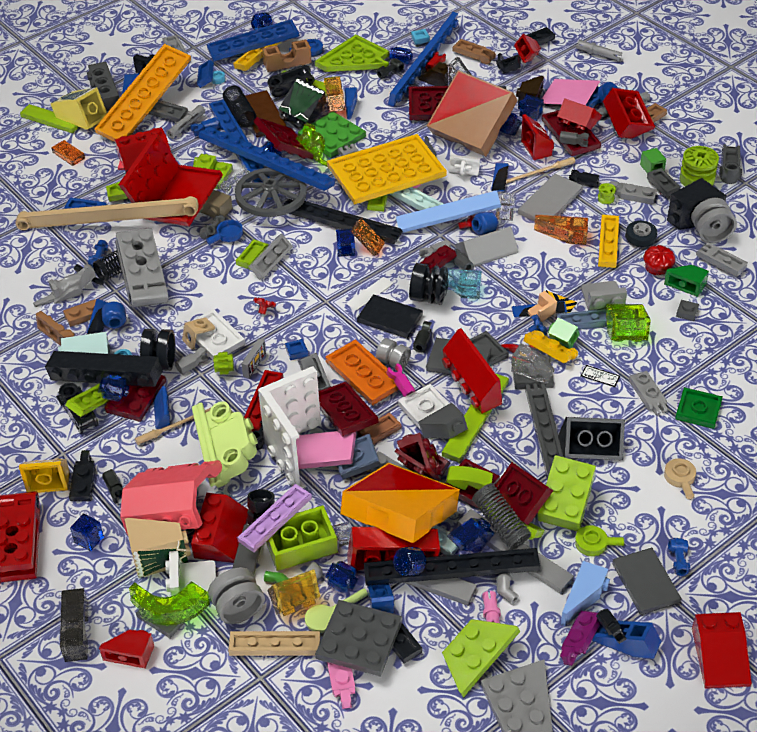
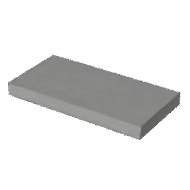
(551, 197)

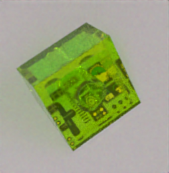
(627, 322)

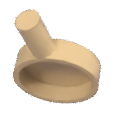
(681, 474)

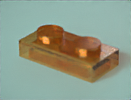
(68, 152)
(367, 237)

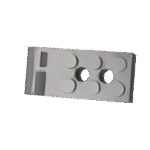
(141, 268)

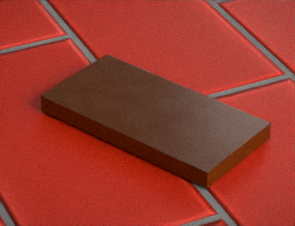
(264, 108)

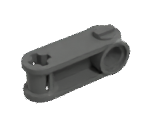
(730, 164)

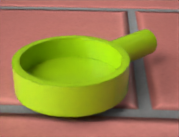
(593, 540)

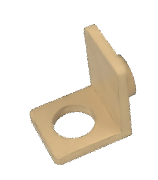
(196, 327)

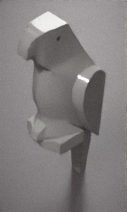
(68, 287)

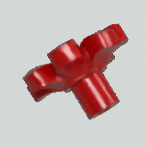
(264, 304)

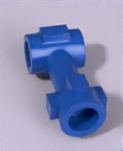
(101, 247)
(679, 547)

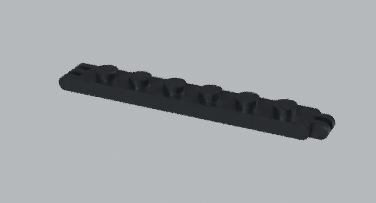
(344, 220)

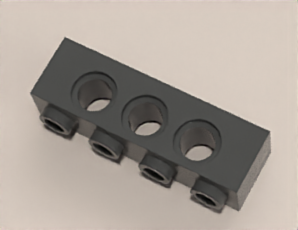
(100, 77)

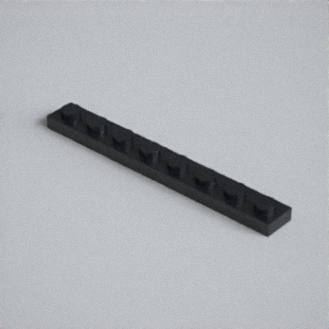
(457, 566)

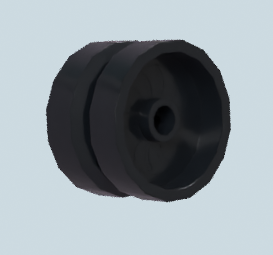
(160, 346)

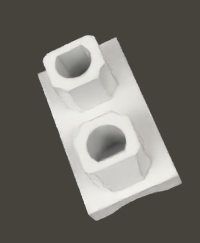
(464, 165)

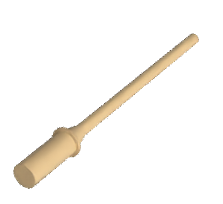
(558, 164)
(155, 433)

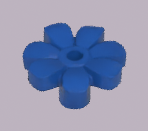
(538, 325)

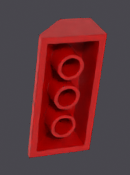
(472, 372)

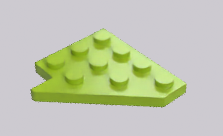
(354, 55)

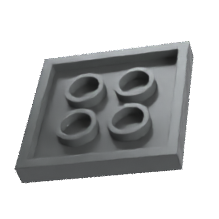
(359, 638)

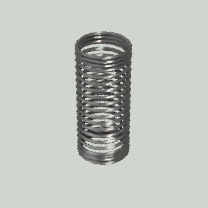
(519, 536)

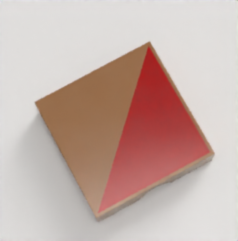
(472, 112)

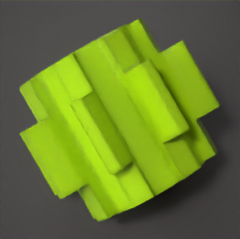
(223, 363)

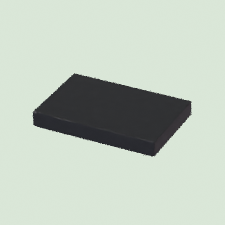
(390, 316)

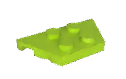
(476, 650)

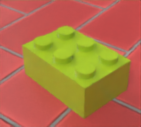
(571, 490)
(303, 539)

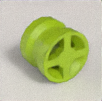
(606, 193)

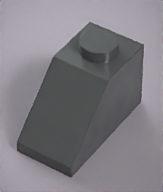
(443, 423)

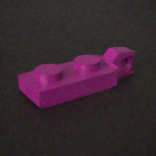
(579, 636)

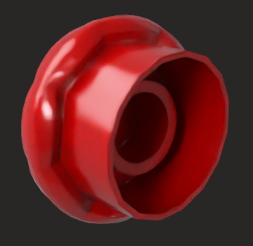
(658, 259)

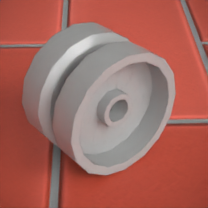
(713, 220)
(236, 595)

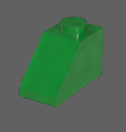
(687, 279)

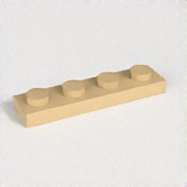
(273, 643)

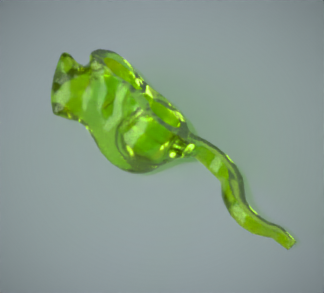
(313, 142)

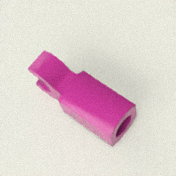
(401, 380)

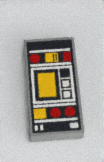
(253, 358)

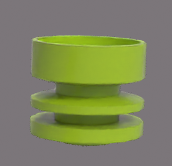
(698, 163)

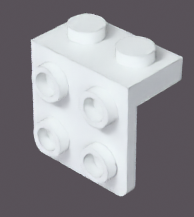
(182, 574)

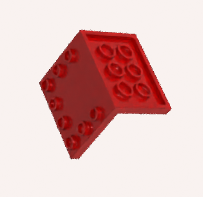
(159, 177)

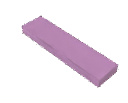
(274, 518)

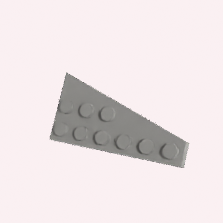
(520, 699)

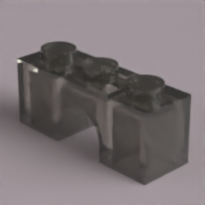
(72, 629)

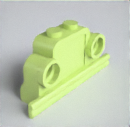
(225, 438)

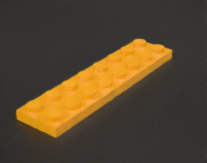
(143, 93)

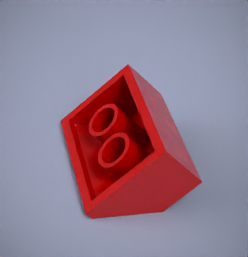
(628, 113)
(131, 146)
(222, 524)

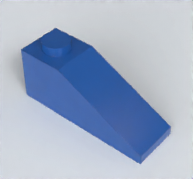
(641, 639)

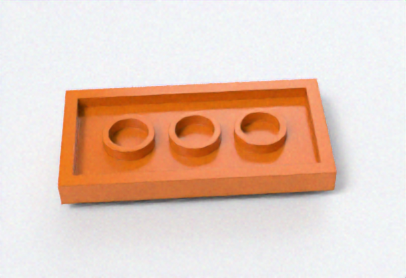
(362, 371)

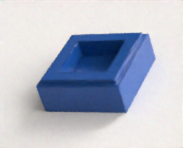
(296, 349)

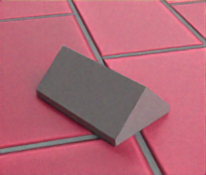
(489, 246)

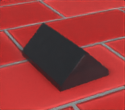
(592, 438)

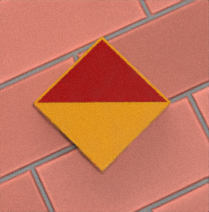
(399, 502)

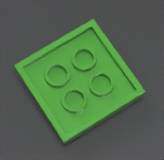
(337, 132)

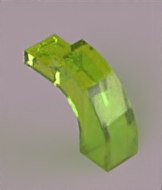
(170, 610)

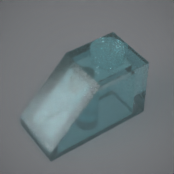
(465, 283)

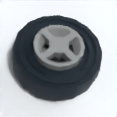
(641, 233)

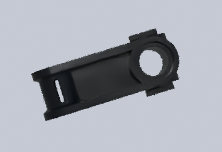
(282, 83)
(67, 392)

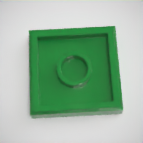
(698, 408)

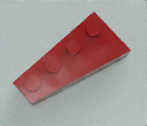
(376, 545)

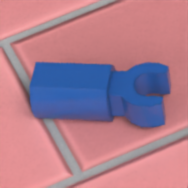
(213, 122)

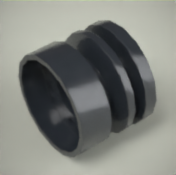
(427, 283)

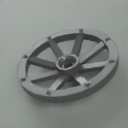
(270, 188)

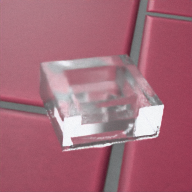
(343, 533)

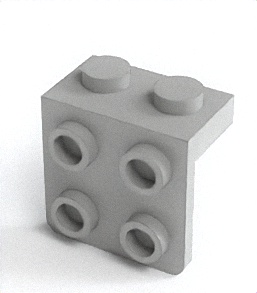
(602, 293)

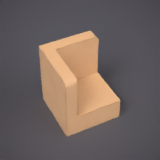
(545, 308)

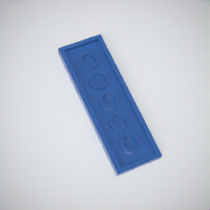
(252, 40)

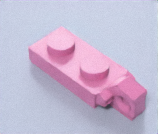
(342, 683)

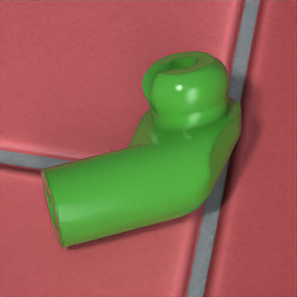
(274, 577)

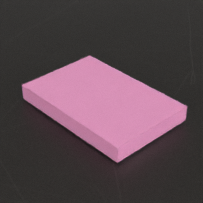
(325, 449)

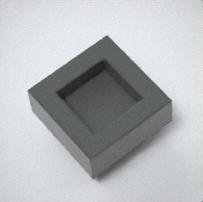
(687, 310)

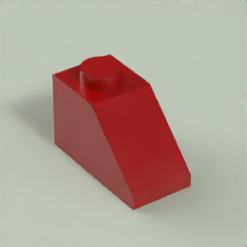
(527, 48)
(128, 648)

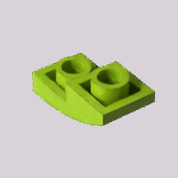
(463, 476)

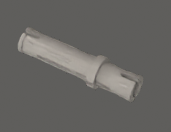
(592, 48)
(190, 118)

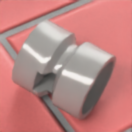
(390, 353)

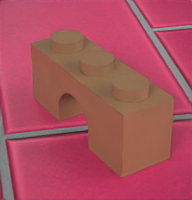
(299, 55)

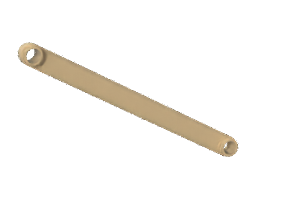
(107, 213)

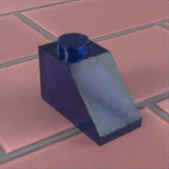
(472, 535)

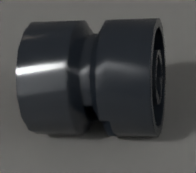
(258, 502)

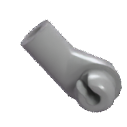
(503, 588)

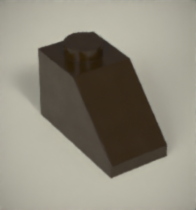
(436, 75)
(531, 87)

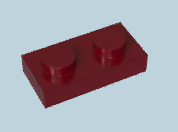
(440, 257)

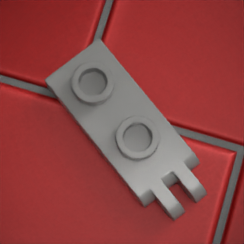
(648, 392)

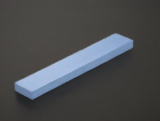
(448, 211)

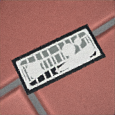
(600, 375)

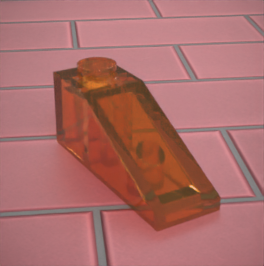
(566, 229)

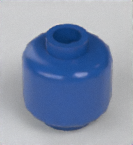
(485, 223)
(113, 315)

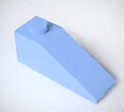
(585, 591)

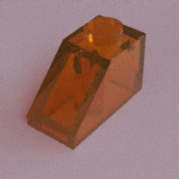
(334, 94)

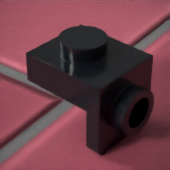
(509, 64)

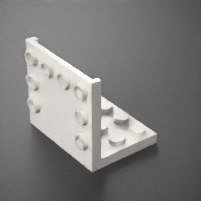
(286, 411)

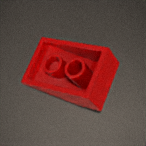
(722, 649)

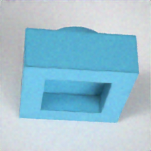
(420, 36)

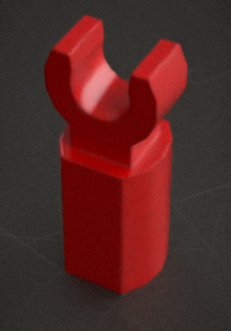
(436, 59)

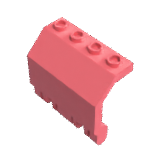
(167, 494)

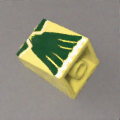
(80, 108)

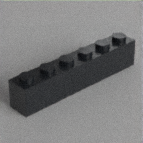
(94, 366)

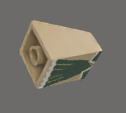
(153, 541)

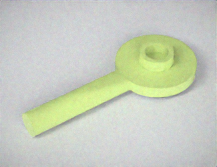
(319, 615)

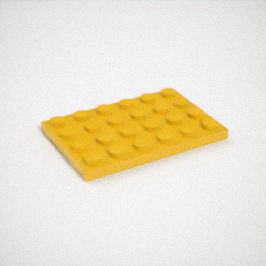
(386, 168)

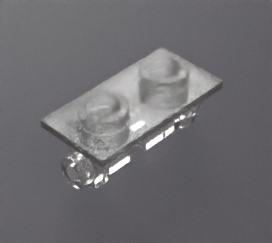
(228, 183)

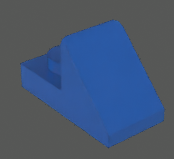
(381, 597)

